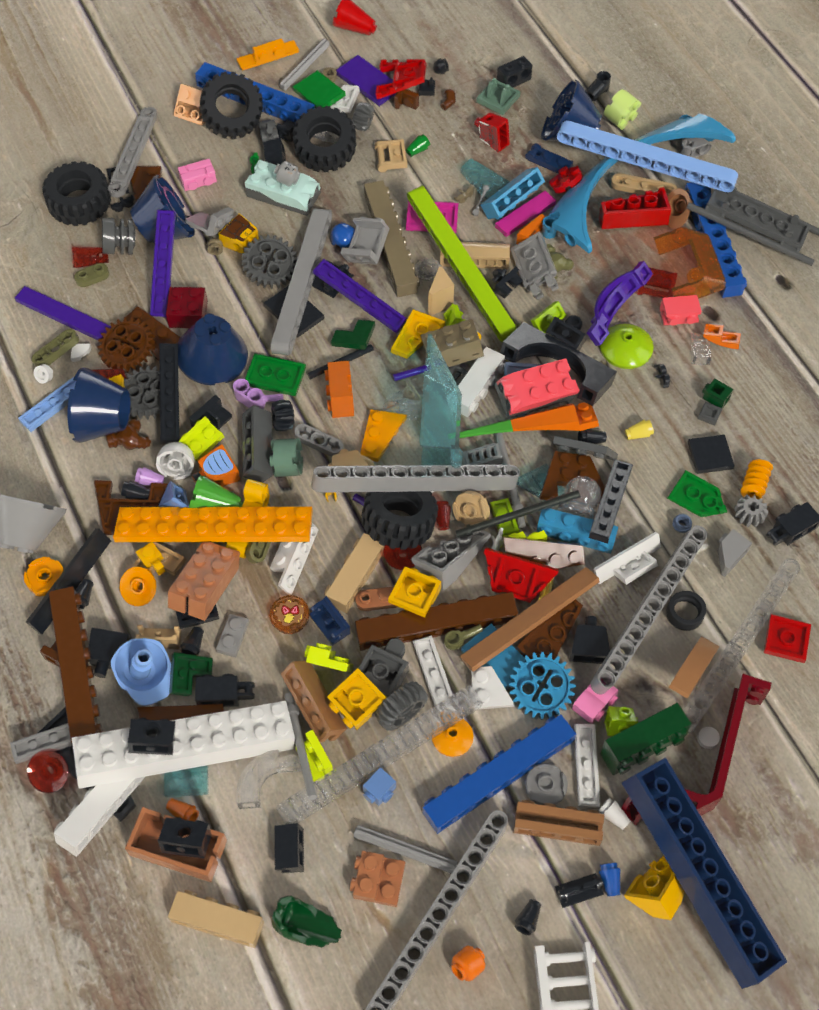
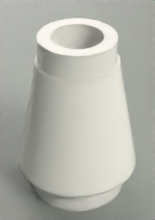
(614, 813)

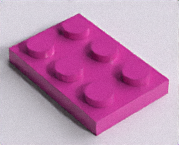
(449, 211)

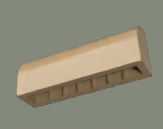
(485, 255)

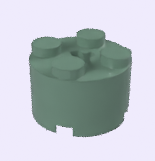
(286, 457)

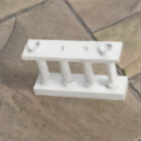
(546, 983)

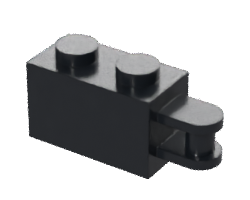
(794, 524)
(222, 690)

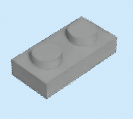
(232, 635)

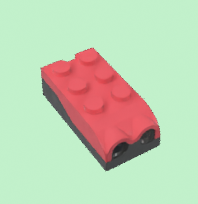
(536, 388)

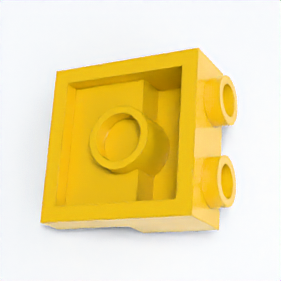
(415, 591)
(355, 699)

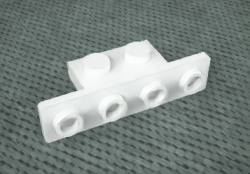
(290, 560)
(631, 562)

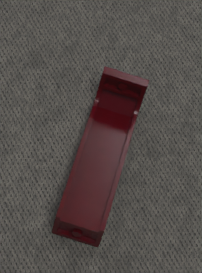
(753, 692)

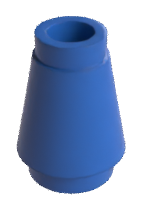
(611, 878)

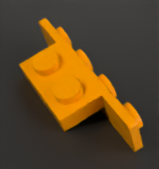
(267, 52)

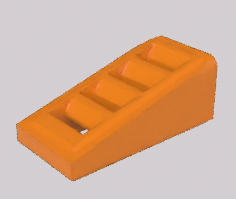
(530, 229)

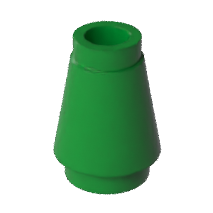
(418, 145)

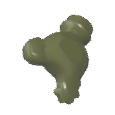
(559, 260)

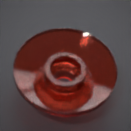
(397, 562)
(41, 777)

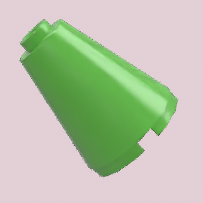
(211, 494)

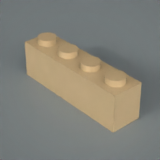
(354, 573)
(216, 919)

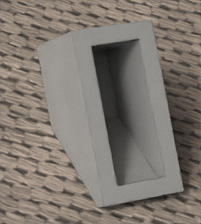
(731, 550)

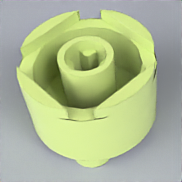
(622, 109)

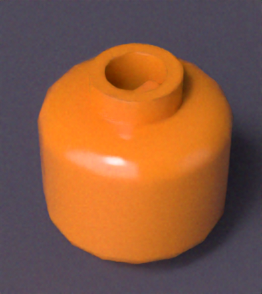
(468, 963)

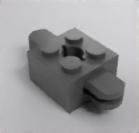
(386, 666)

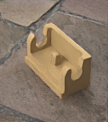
(168, 637)

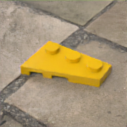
(410, 338)

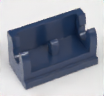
(329, 621)

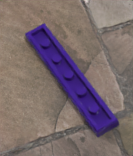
(162, 262)
(360, 295)
(61, 313)

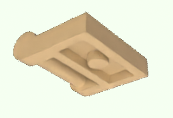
(396, 154)

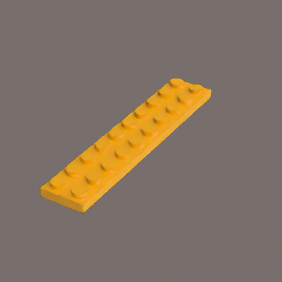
(213, 524)

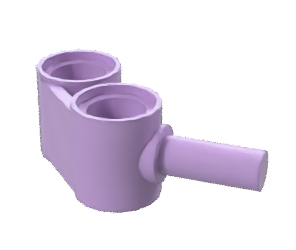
(249, 394)

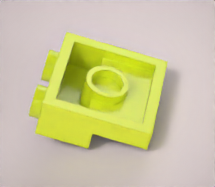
(324, 656)

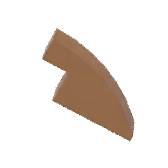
(694, 667)

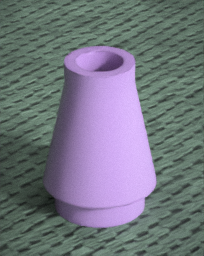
(146, 476)

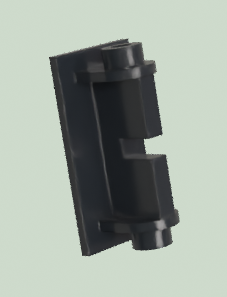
(579, 890)

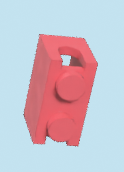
(680, 310)

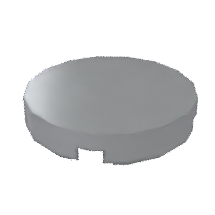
(546, 784)

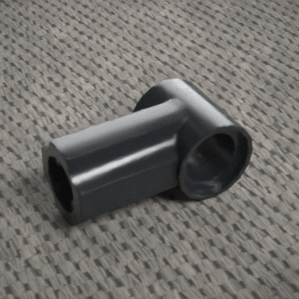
(599, 86)

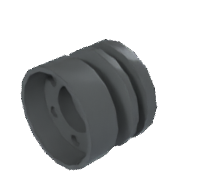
(117, 236)

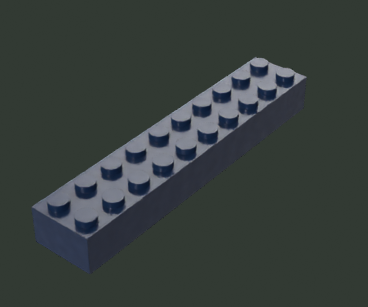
(705, 874)

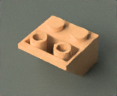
(188, 104)

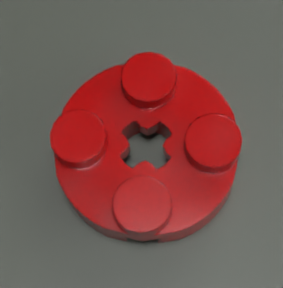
(566, 178)

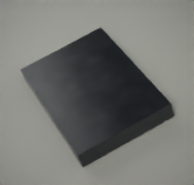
(310, 318)

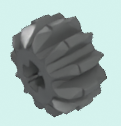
(363, 116)

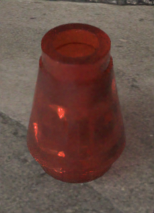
(443, 516)

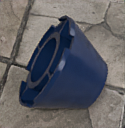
(155, 197)
(96, 406)

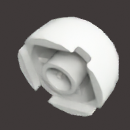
(175, 460)

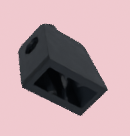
(590, 642)
(102, 647)

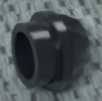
(441, 66)

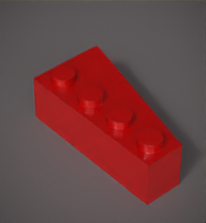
(636, 211)

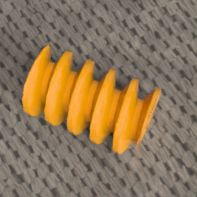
(756, 478)

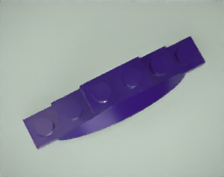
(613, 298)

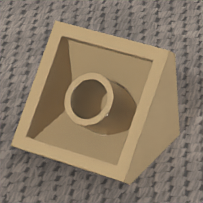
(441, 293)

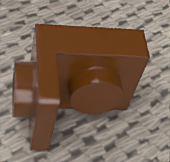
(407, 98)

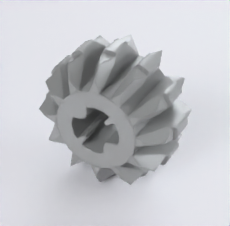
(751, 510)

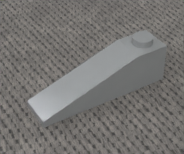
(450, 557)

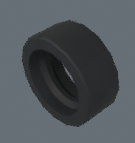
(680, 623)

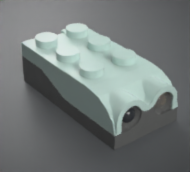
(296, 198)

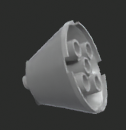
(26, 523)

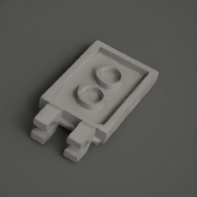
(535, 264)

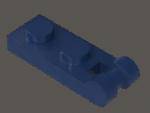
(547, 159)

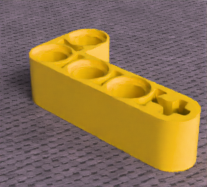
(255, 495)

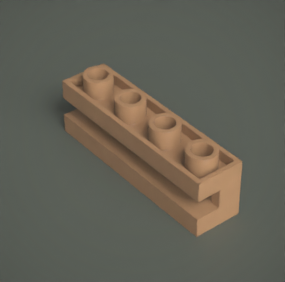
(313, 700)
(559, 823)

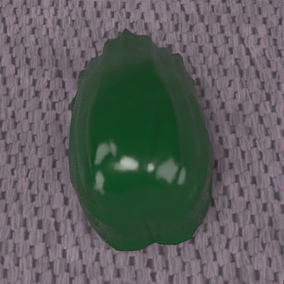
(304, 923)

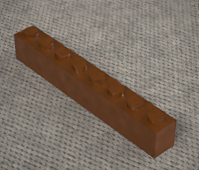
(438, 620)
(73, 663)

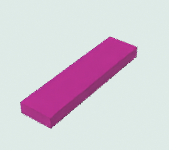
(525, 213)

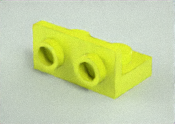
(202, 438)
(318, 760)

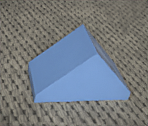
(174, 496)

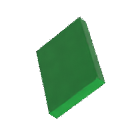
(319, 90)
(275, 374)

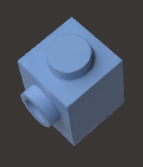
(379, 787)

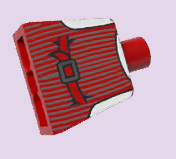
(494, 131)

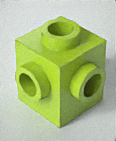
(619, 719)

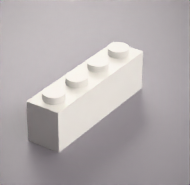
(479, 379)

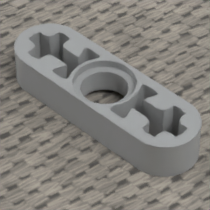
(315, 433)

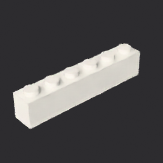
(92, 814)

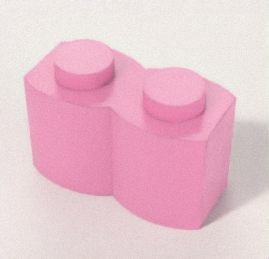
(592, 705)

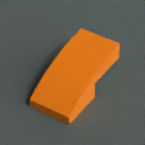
(726, 339)

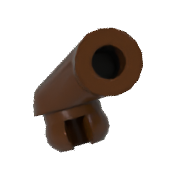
(451, 99)

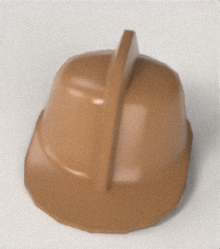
(678, 202)

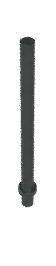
(518, 513)

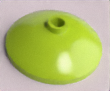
(627, 346)

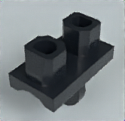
(512, 278)

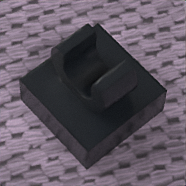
(427, 88)

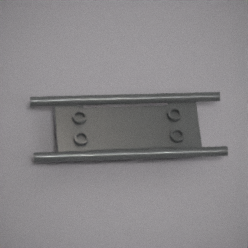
(760, 218)

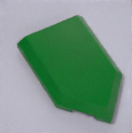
(697, 496)

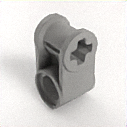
(695, 147)

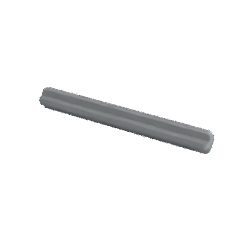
(304, 64)
(405, 849)

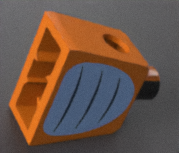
(218, 467)

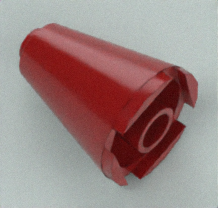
(353, 18)

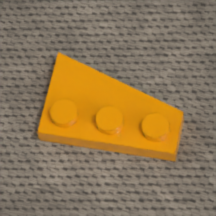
(379, 432)

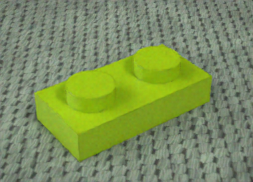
(544, 319)

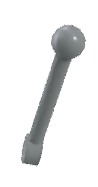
(475, 212)

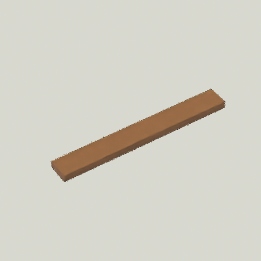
(529, 619)

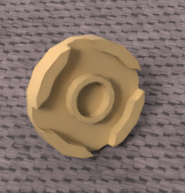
(471, 508)

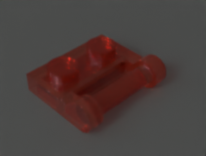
(659, 279)

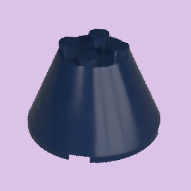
(571, 105)
(212, 351)

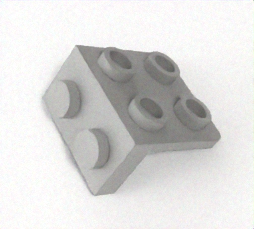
(211, 224)

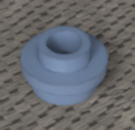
(682, 518)

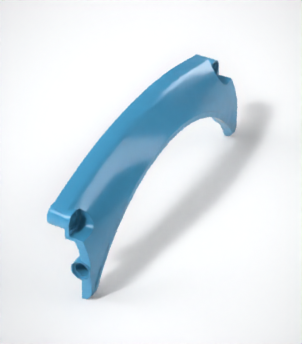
(570, 211)

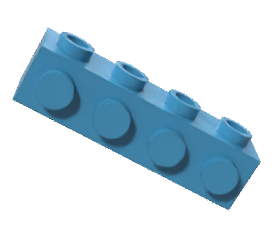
(513, 193)
(572, 529)

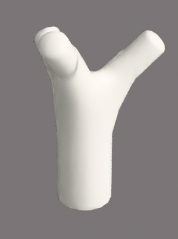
(497, 542)

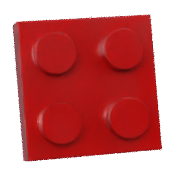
(787, 638)

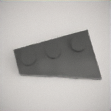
(585, 448)

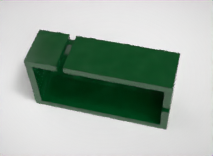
(645, 739)

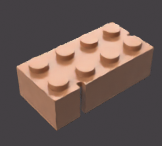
(203, 580)
(145, 846)

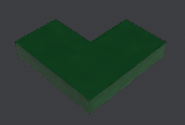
(354, 339)
(184, 668)

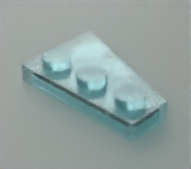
(480, 175)

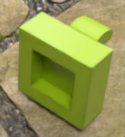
(453, 315)

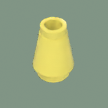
(640, 430)

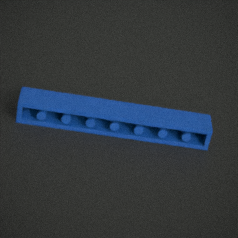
(498, 774)

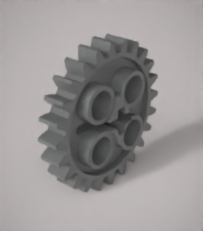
(254, 255)
(144, 392)

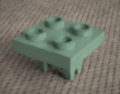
(498, 96)

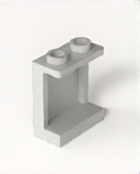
(366, 241)

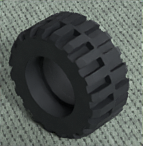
(235, 85)
(319, 121)
(73, 178)
(395, 529)

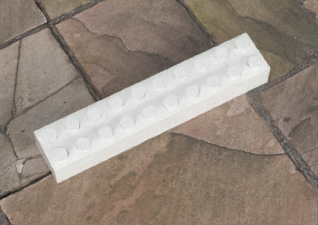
(197, 743)

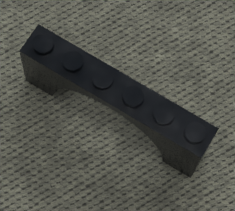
(529, 342)

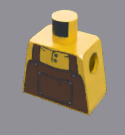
(238, 234)

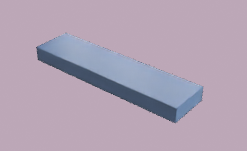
(47, 407)

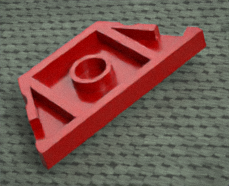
(517, 575)

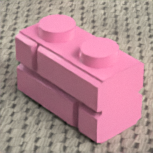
(197, 175)

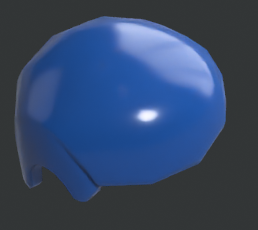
(342, 235)

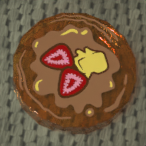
(289, 614)

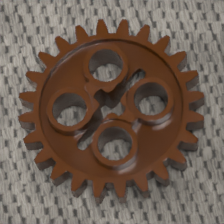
(119, 357)

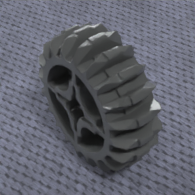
(401, 706)

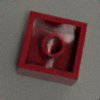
(186, 306)

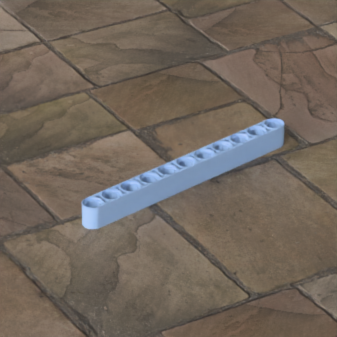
(647, 156)

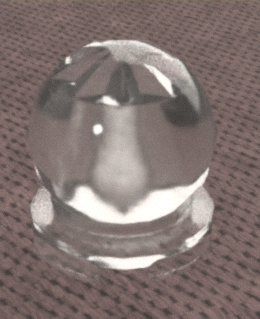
(589, 499)

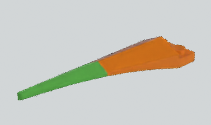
(559, 418)

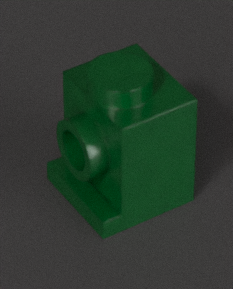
(717, 393)

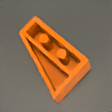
(339, 389)

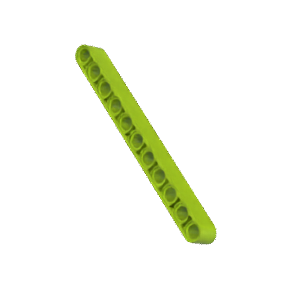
(461, 263)

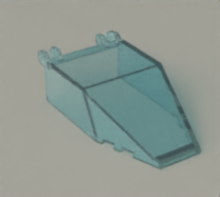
(440, 412)

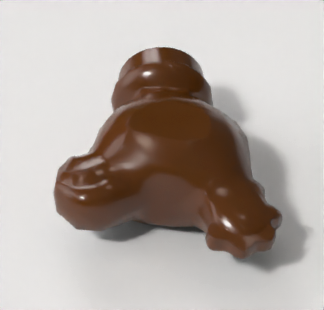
(129, 437)

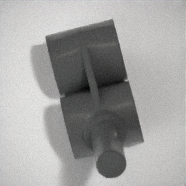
(268, 130)

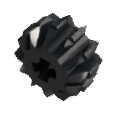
(282, 415)

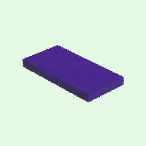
(366, 76)

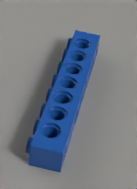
(274, 101)
(721, 242)

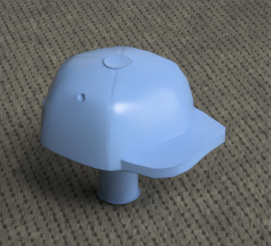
(142, 670)

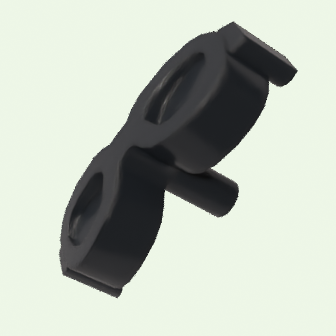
(128, 202)
(663, 374)

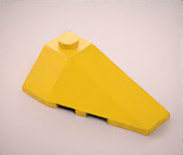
(657, 891)

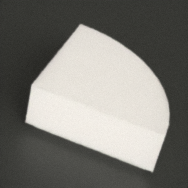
(80, 351)

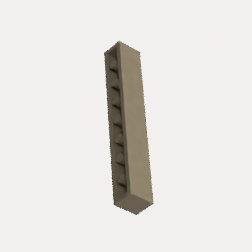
(394, 248)

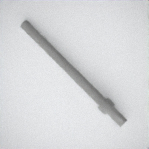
(514, 494)
(307, 775)

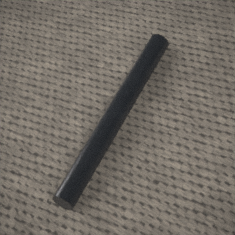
(358, 353)

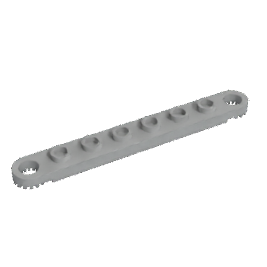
(132, 152)

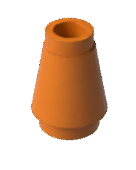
(182, 810)

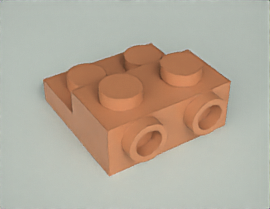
(377, 879)

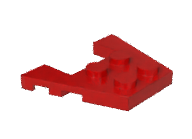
(405, 75)

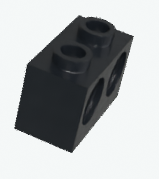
(515, 72)

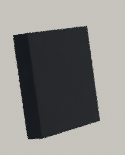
(711, 454)

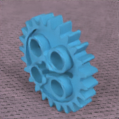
(558, 695)

